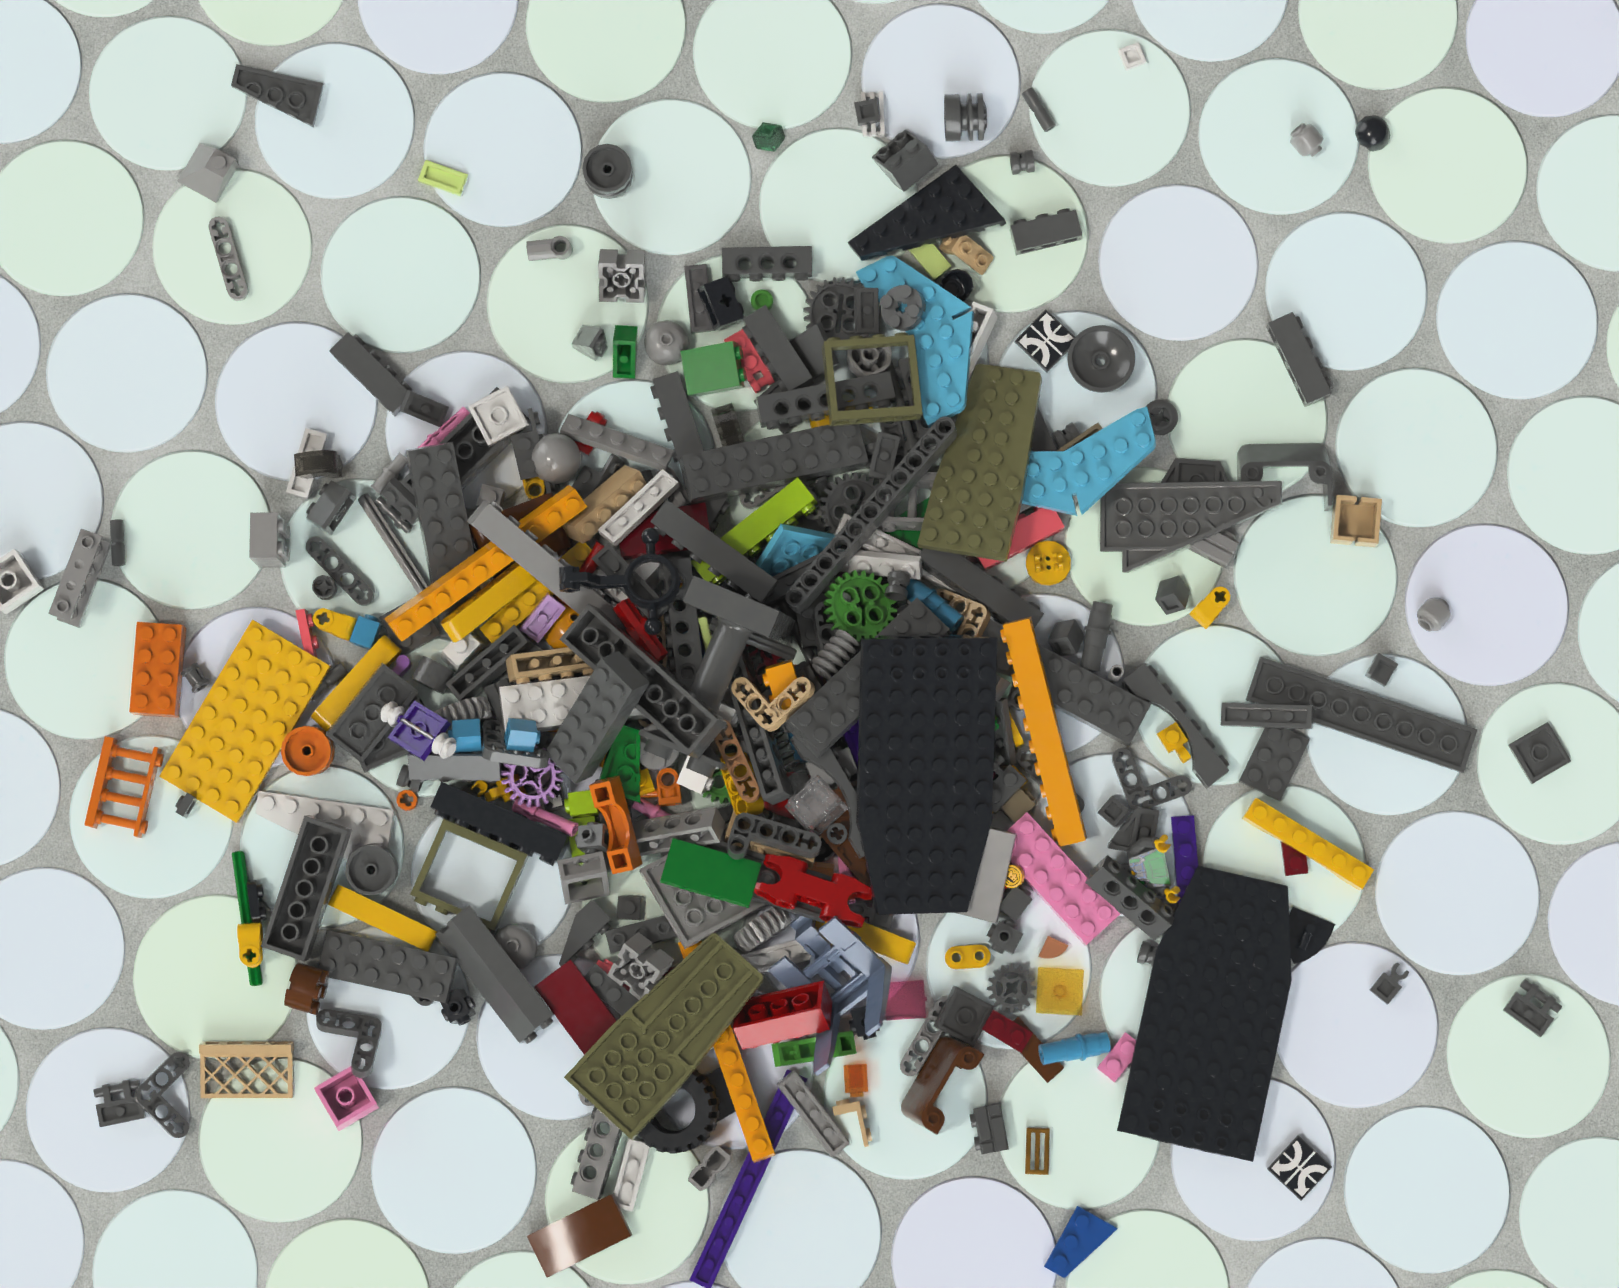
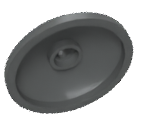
(1102, 343)

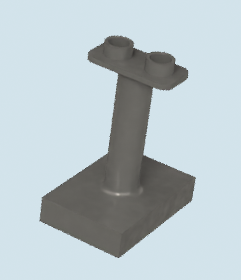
(736, 621)

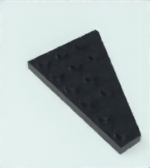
(940, 210)

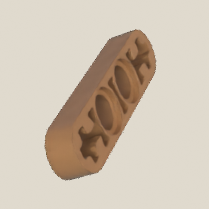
(734, 761)

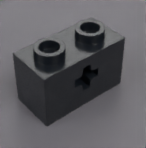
(721, 314)

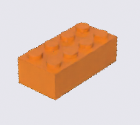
(157, 669)

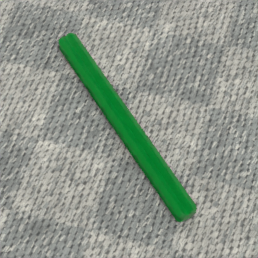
(241, 879)

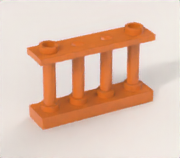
(106, 772)

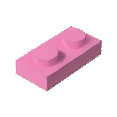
(1118, 1058)

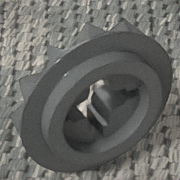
(1169, 413)

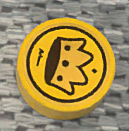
(1015, 876)

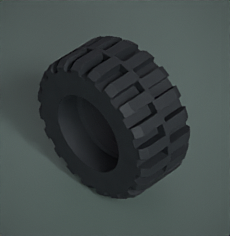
(698, 1130)

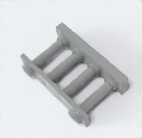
(910, 522)
(79, 578)

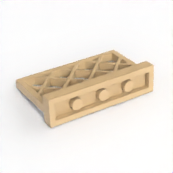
(246, 1049)

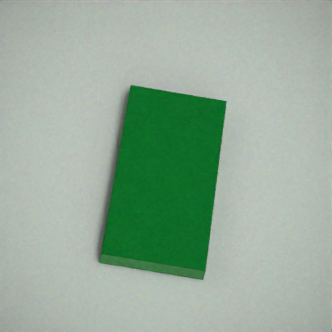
(710, 873)

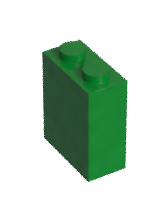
(713, 368)

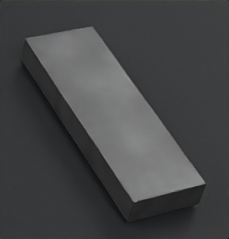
(696, 277)

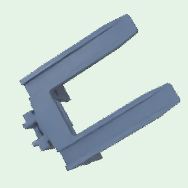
(831, 952)

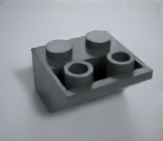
(905, 160)

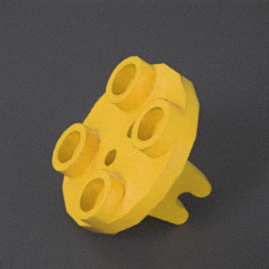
(1037, 564)

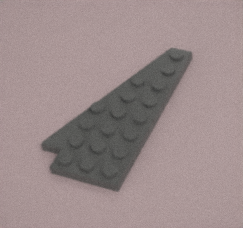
(1162, 518)

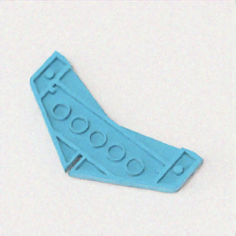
(940, 341)
(1089, 466)

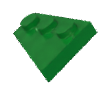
(623, 761)

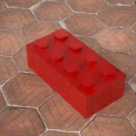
(784, 1015)

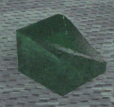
(768, 137)

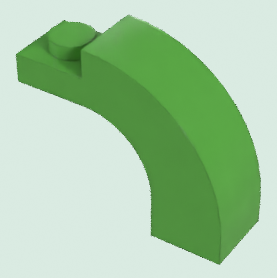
(803, 1050)

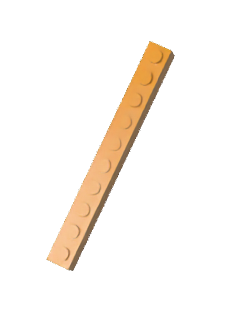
(480, 566)
(1044, 732)
(740, 1089)

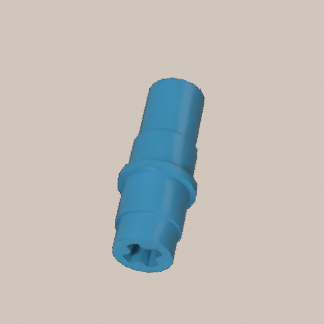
(935, 603)
(1074, 1048)

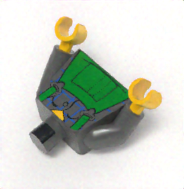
(1150, 867)

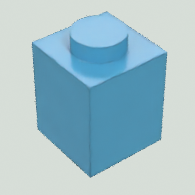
(366, 631)
(466, 734)
(521, 735)

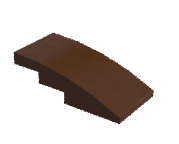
(579, 1235)

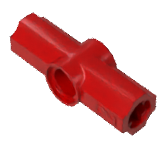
(634, 625)

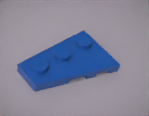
(1078, 1240)

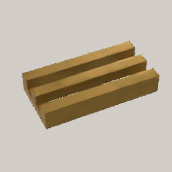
(1037, 1131)

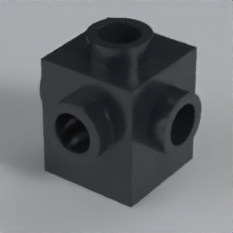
(459, 1007)
(858, 1015)

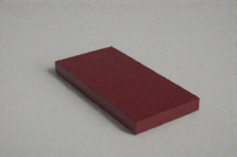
(633, 546)
(576, 1005)

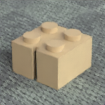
(1355, 522)

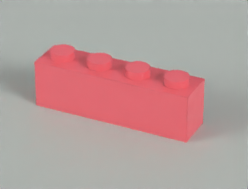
(1029, 532)

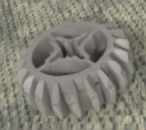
(469, 708)
(761, 929)

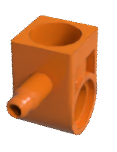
(666, 795)

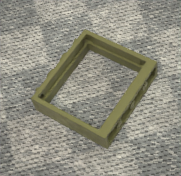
(876, 415)
(502, 849)

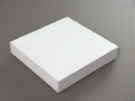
(498, 415)

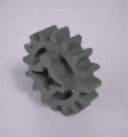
(1003, 980)

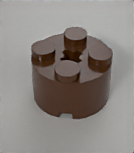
(306, 988)

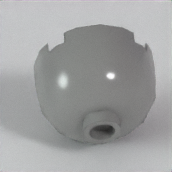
(665, 341)
(869, 360)
(518, 944)

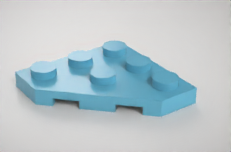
(790, 547)

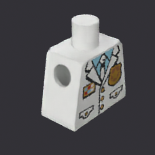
(460, 653)

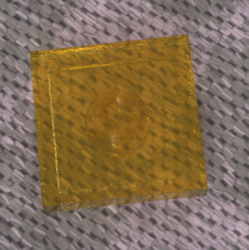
(1059, 991)

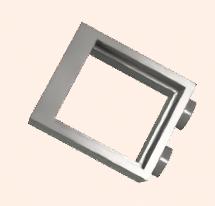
(592, 872)

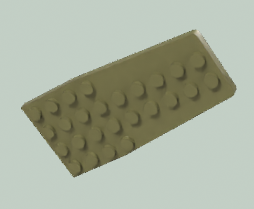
(985, 467)
(665, 1035)

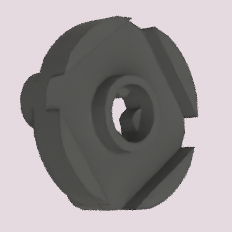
(890, 307)

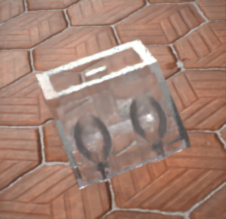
(816, 806)

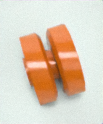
(321, 751)

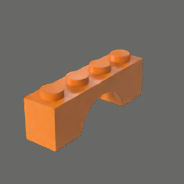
(611, 802)

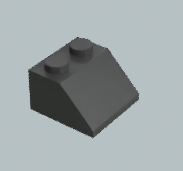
(330, 507)

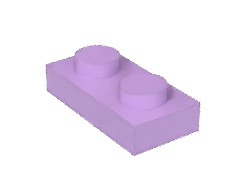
(542, 617)

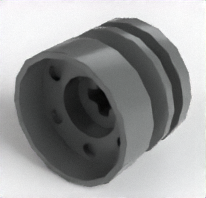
(964, 117)

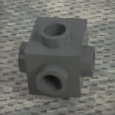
(592, 838)
(1009, 929)

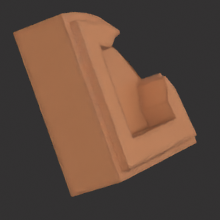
(1052, 948)

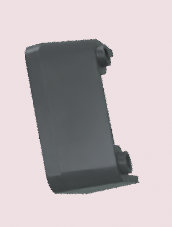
(1255, 457)

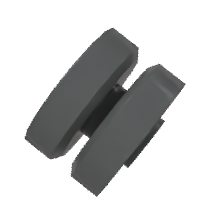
(612, 159)
(385, 869)

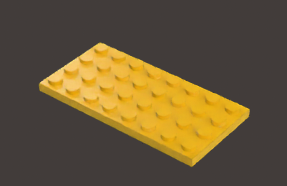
(244, 721)

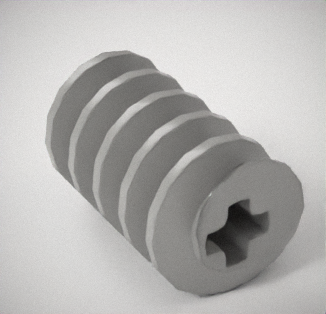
(834, 653)

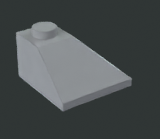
(208, 172)

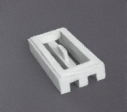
(872, 95)

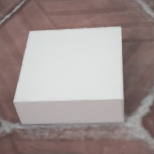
(1132, 56)

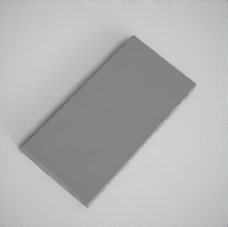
(991, 876)

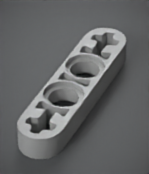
(226, 259)
(923, 1034)

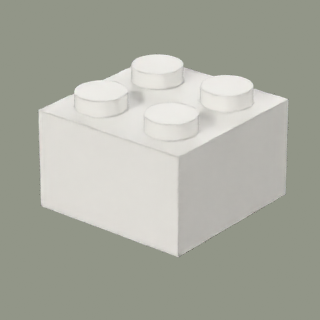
(16, 581)

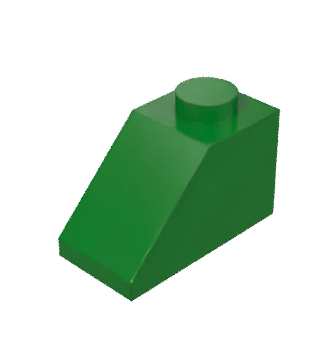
(625, 351)

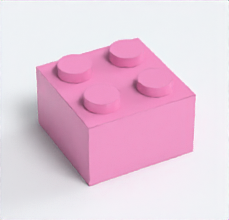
(345, 1098)

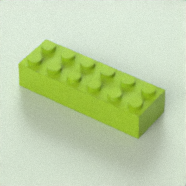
(760, 526)

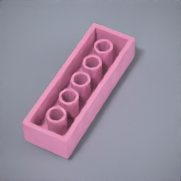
(1059, 881)

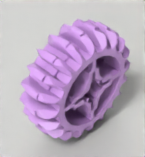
(536, 786)

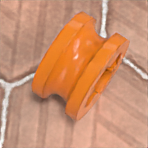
(402, 805)

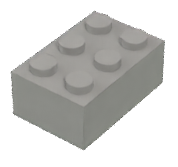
(268, 540)

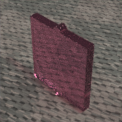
(906, 1000)

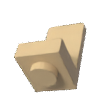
(968, 252)
(844, 1106)

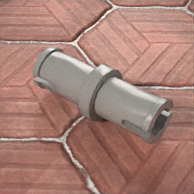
(390, 472)

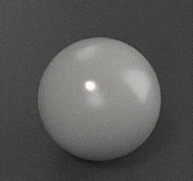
(556, 458)

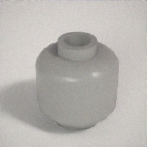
(1306, 140)
(1433, 614)

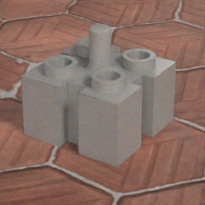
(621, 275)
(640, 966)

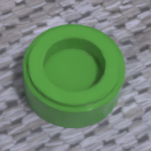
(761, 298)

